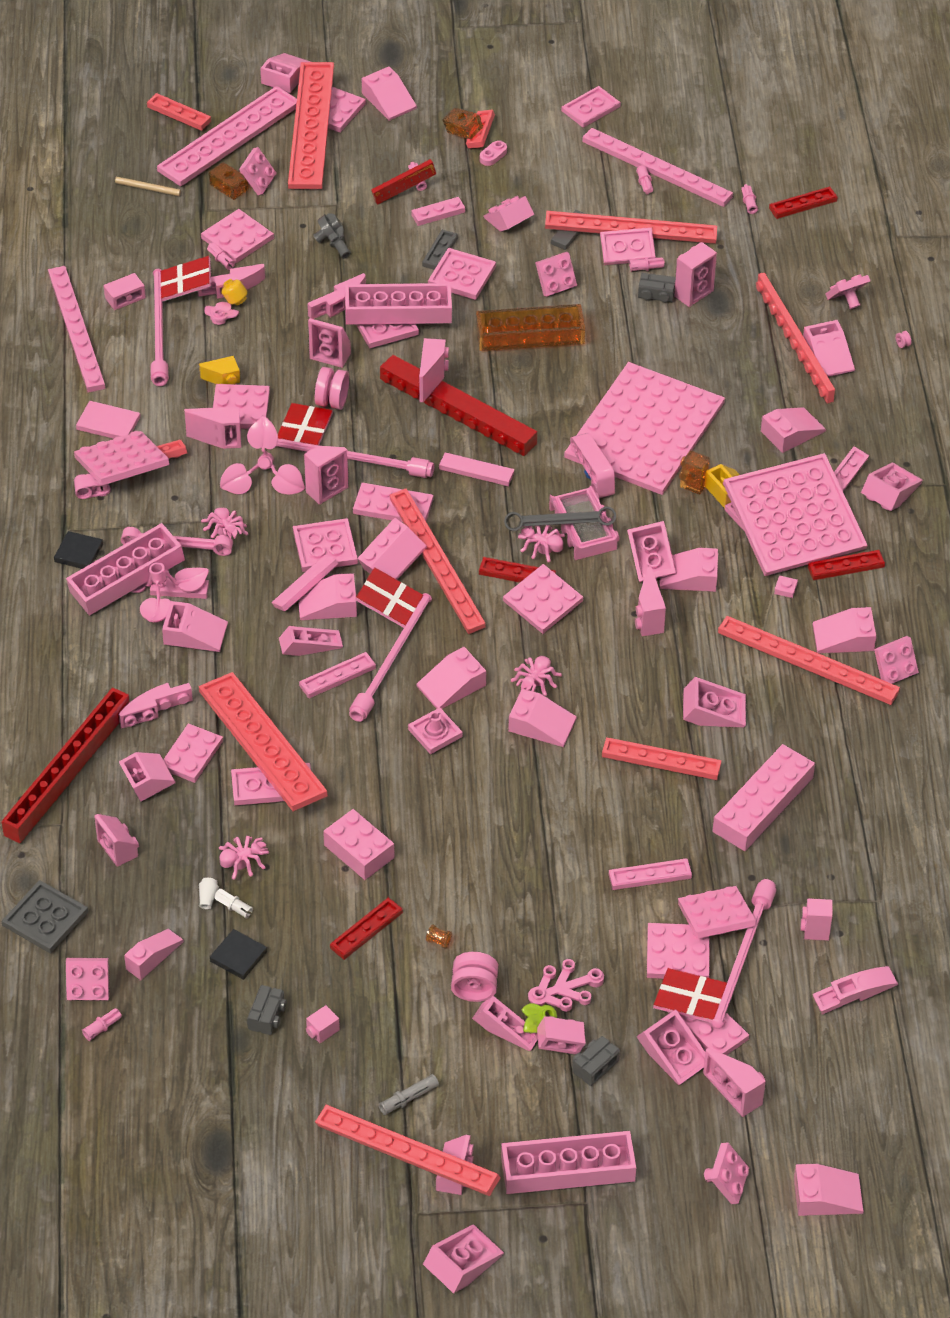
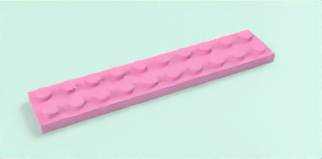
(227, 136)

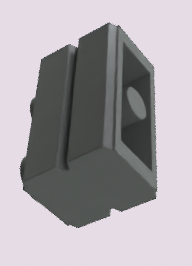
(656, 287)
(266, 1010)
(595, 1060)

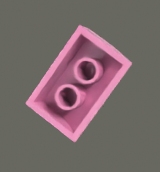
(326, 472)
(392, 550)

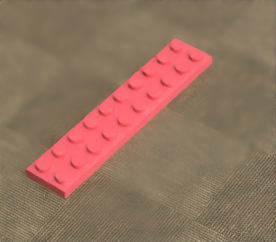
(311, 125)
(263, 741)

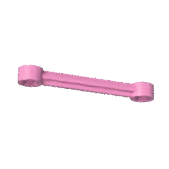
(189, 542)

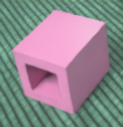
(322, 1024)

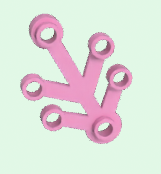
(564, 988)

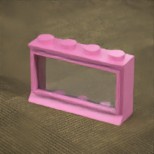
(586, 538)

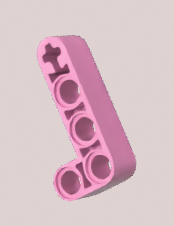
(595, 464)

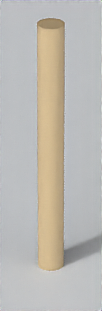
(148, 186)

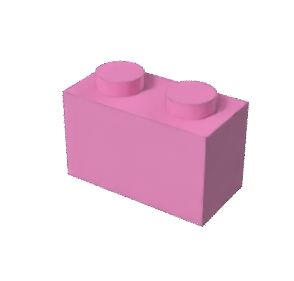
(124, 291)
(816, 919)
(561, 1035)

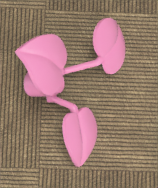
(287, 479)
(188, 580)

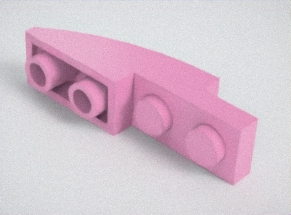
(247, 275)
(334, 302)
(149, 703)
(854, 987)

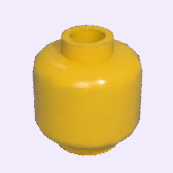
(234, 291)

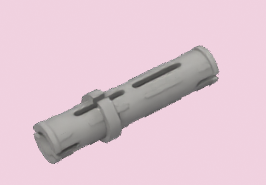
(400, 1099)

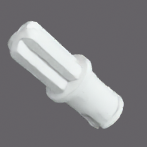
(233, 903)

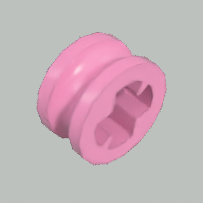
(903, 339)

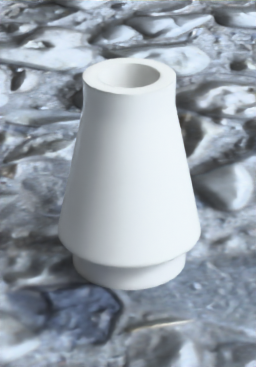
(207, 891)

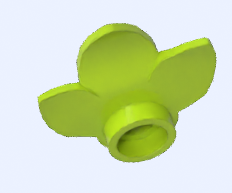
(535, 1015)

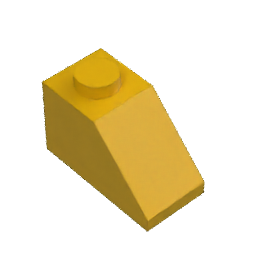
(220, 371)

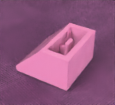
(509, 213)
(146, 773)
(461, 1149)

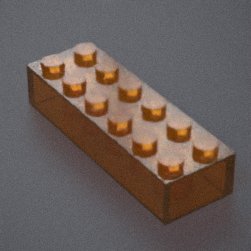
(530, 327)

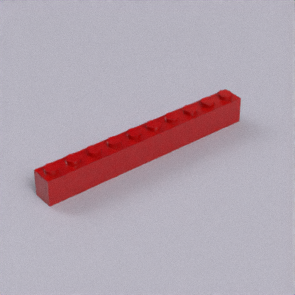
(461, 407)
(64, 766)

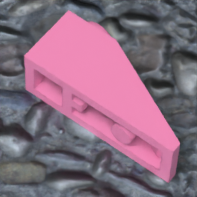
(306, 641)
(151, 952)
(504, 1023)

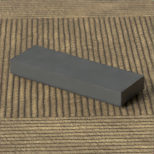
(563, 237)
(444, 241)

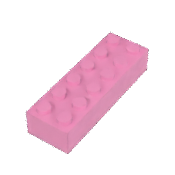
(398, 303)
(124, 569)
(763, 797)
(568, 1162)

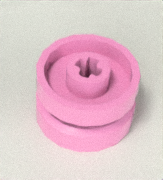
(332, 388)
(474, 976)

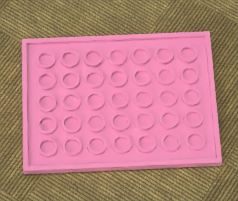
(649, 425)

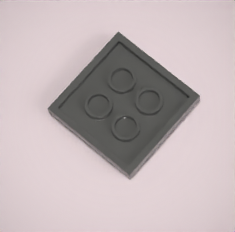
(44, 916)

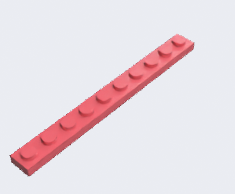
(660, 229)
(795, 337)
(438, 562)
(809, 660)
(408, 1150)

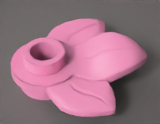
(220, 312)

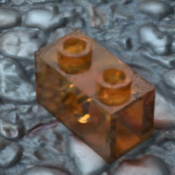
(462, 123)
(228, 181)
(693, 471)

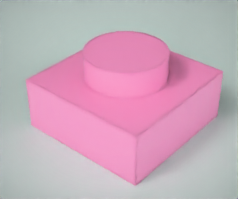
(786, 586)

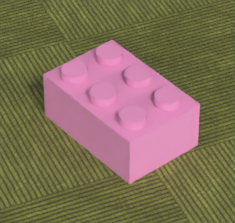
(695, 274)
(359, 844)

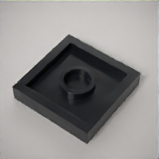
(78, 550)
(238, 954)

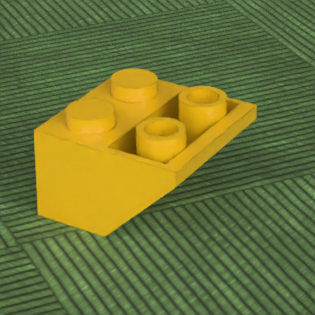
(714, 482)

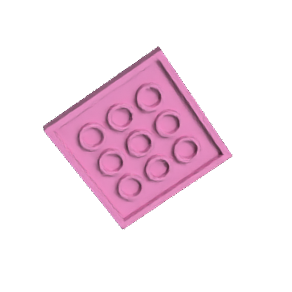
(121, 457)

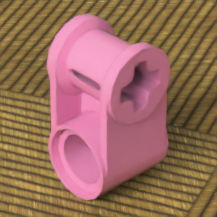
(88, 487)

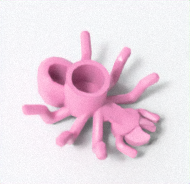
(224, 523)
(545, 542)
(536, 674)
(238, 856)

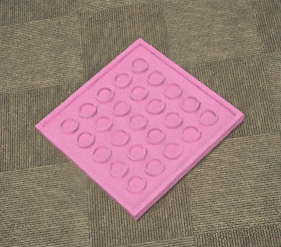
(794, 514)

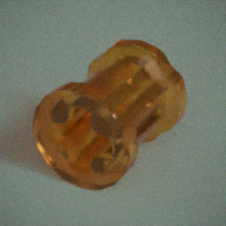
(438, 936)

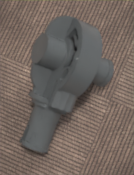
(333, 229)

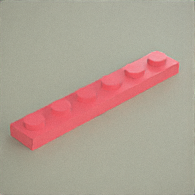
(661, 758)

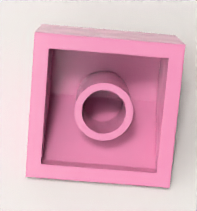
(115, 839)

